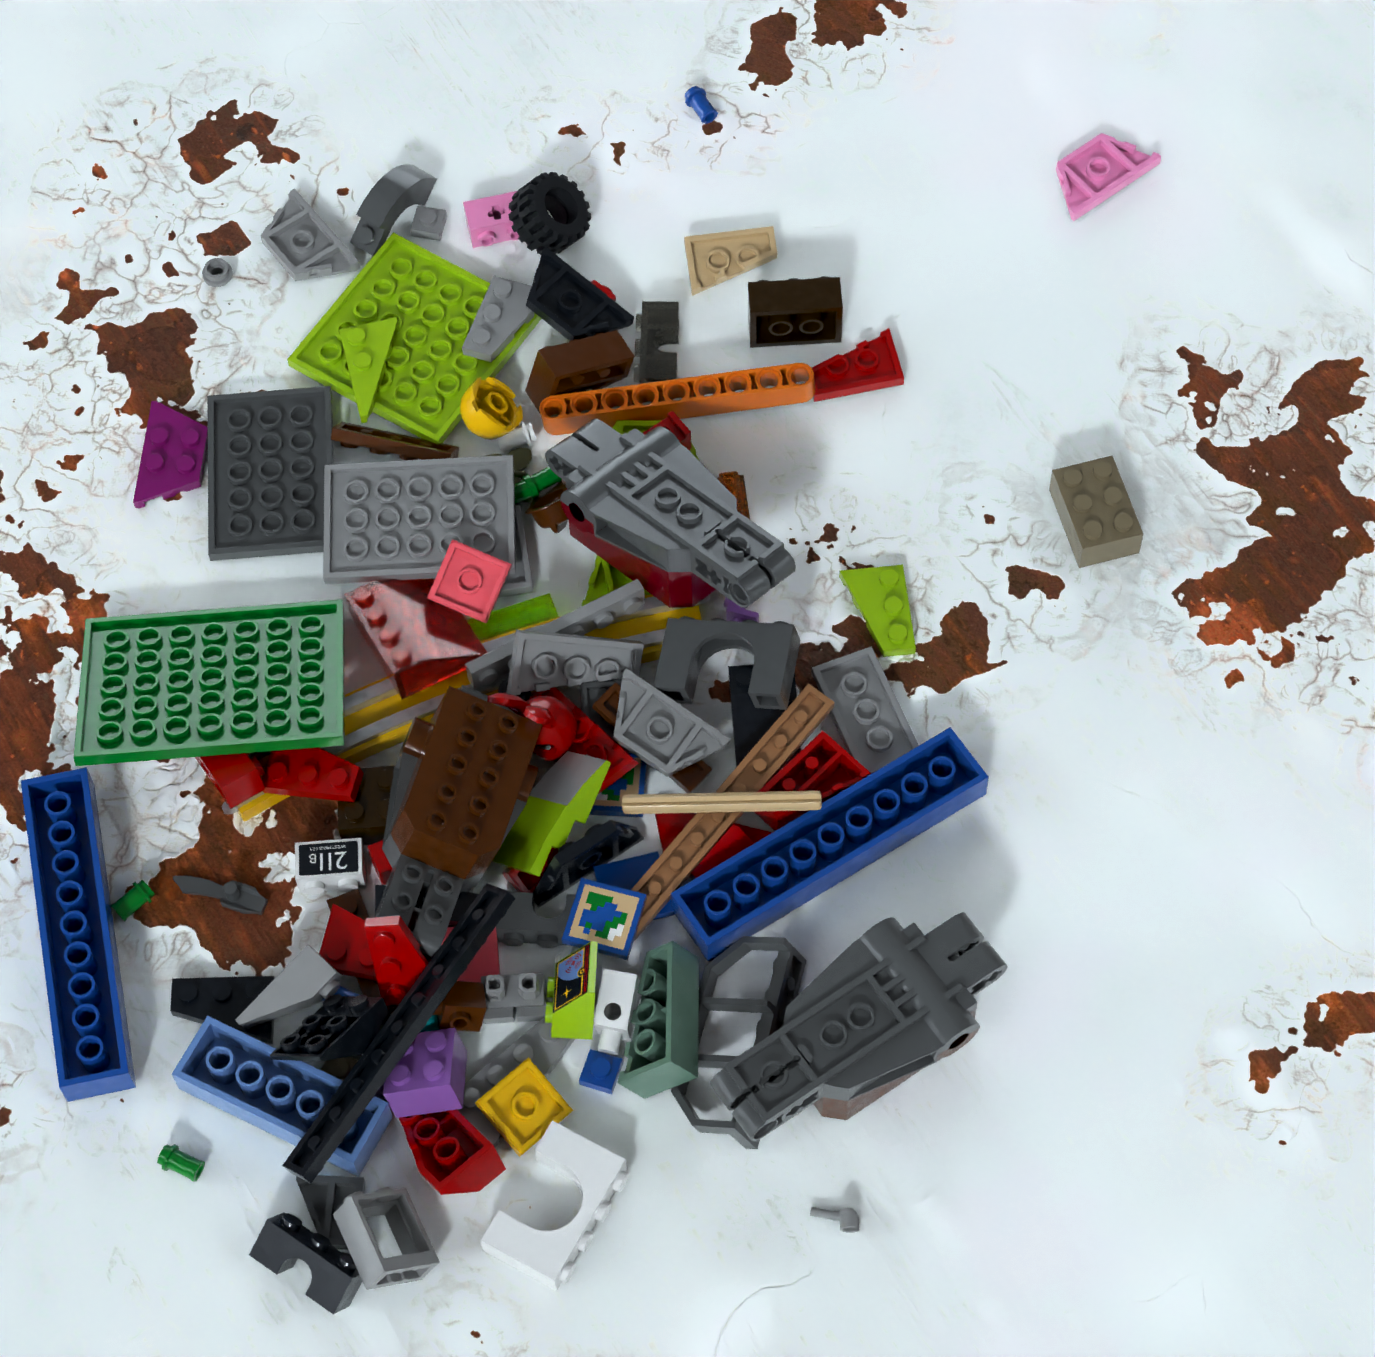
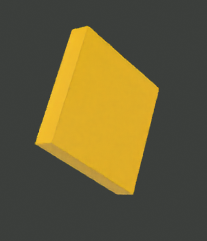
(523, 1106)

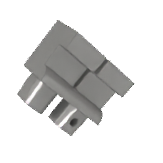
(522, 991)

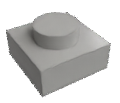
(428, 223)

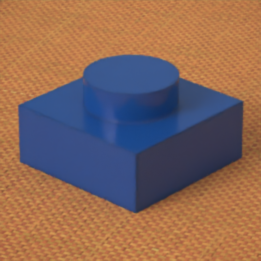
(601, 1071)

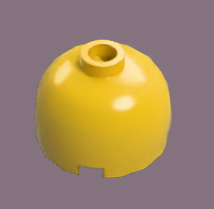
(490, 409)

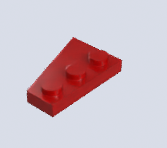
(394, 956)

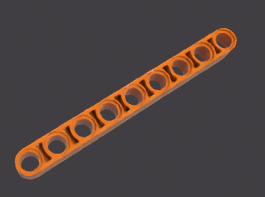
(689, 389)

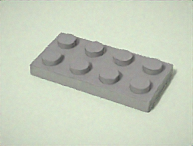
(865, 709)

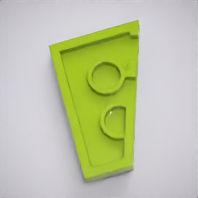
(884, 604)

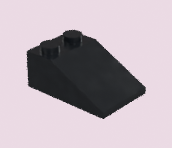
(747, 721)

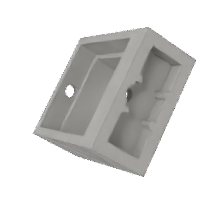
(417, 1251)

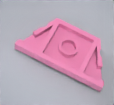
(1100, 171)

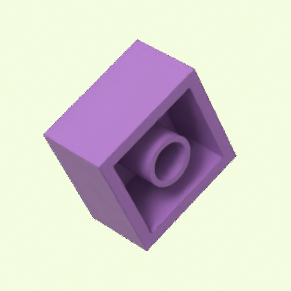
(428, 1075)

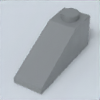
(299, 985)

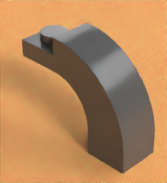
(385, 203)

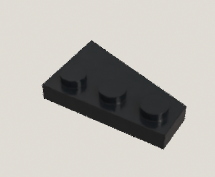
(221, 999)

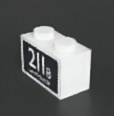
(330, 865)

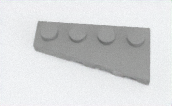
(559, 659)

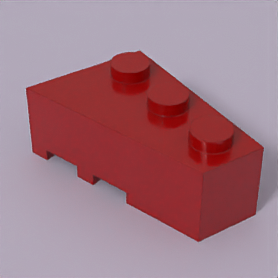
(817, 767)

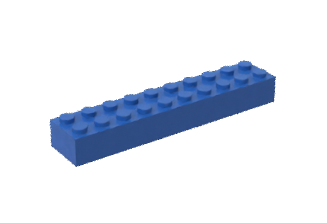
(829, 843)
(77, 935)

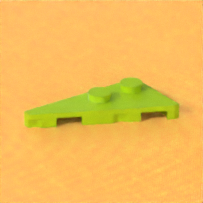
(366, 355)

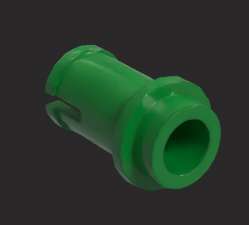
(133, 900)
(180, 1162)

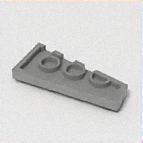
(536, 1045)

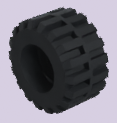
(564, 204)

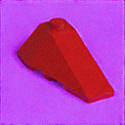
(451, 1152)

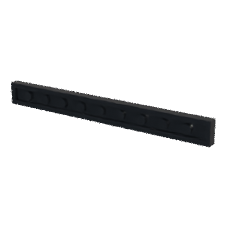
(398, 1033)

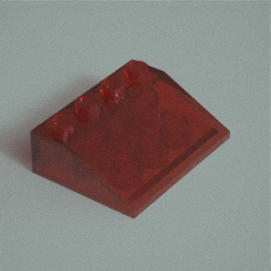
(412, 635)

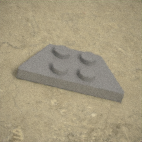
(305, 242)
(661, 728)

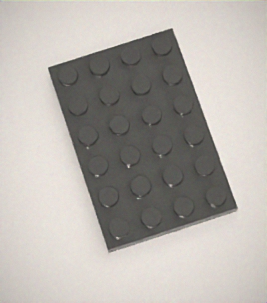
(268, 472)

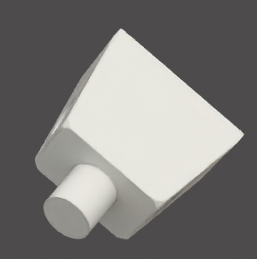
(620, 997)

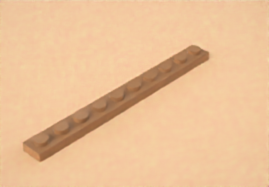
(752, 773)

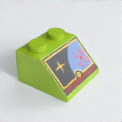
(573, 994)

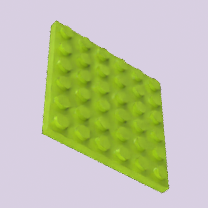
(426, 364)

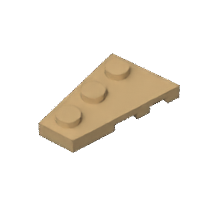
(725, 255)

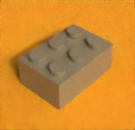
(1095, 511)

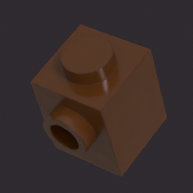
(463, 1007)

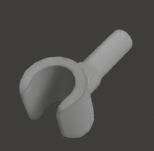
(847, 1216)

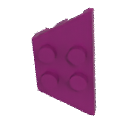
(171, 455)

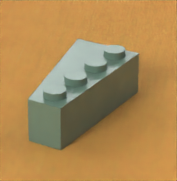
(665, 1023)

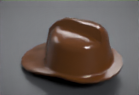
(547, 508)

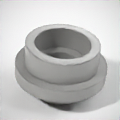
(214, 267)

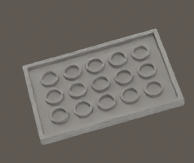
(404, 514)

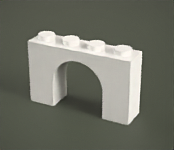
(551, 1253)

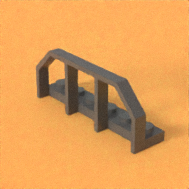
(783, 989)

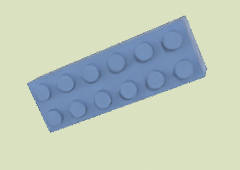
(272, 1094)

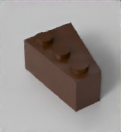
(579, 366)

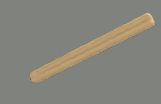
(721, 802)

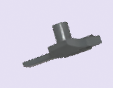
(231, 895)

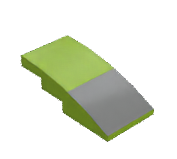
(552, 807)

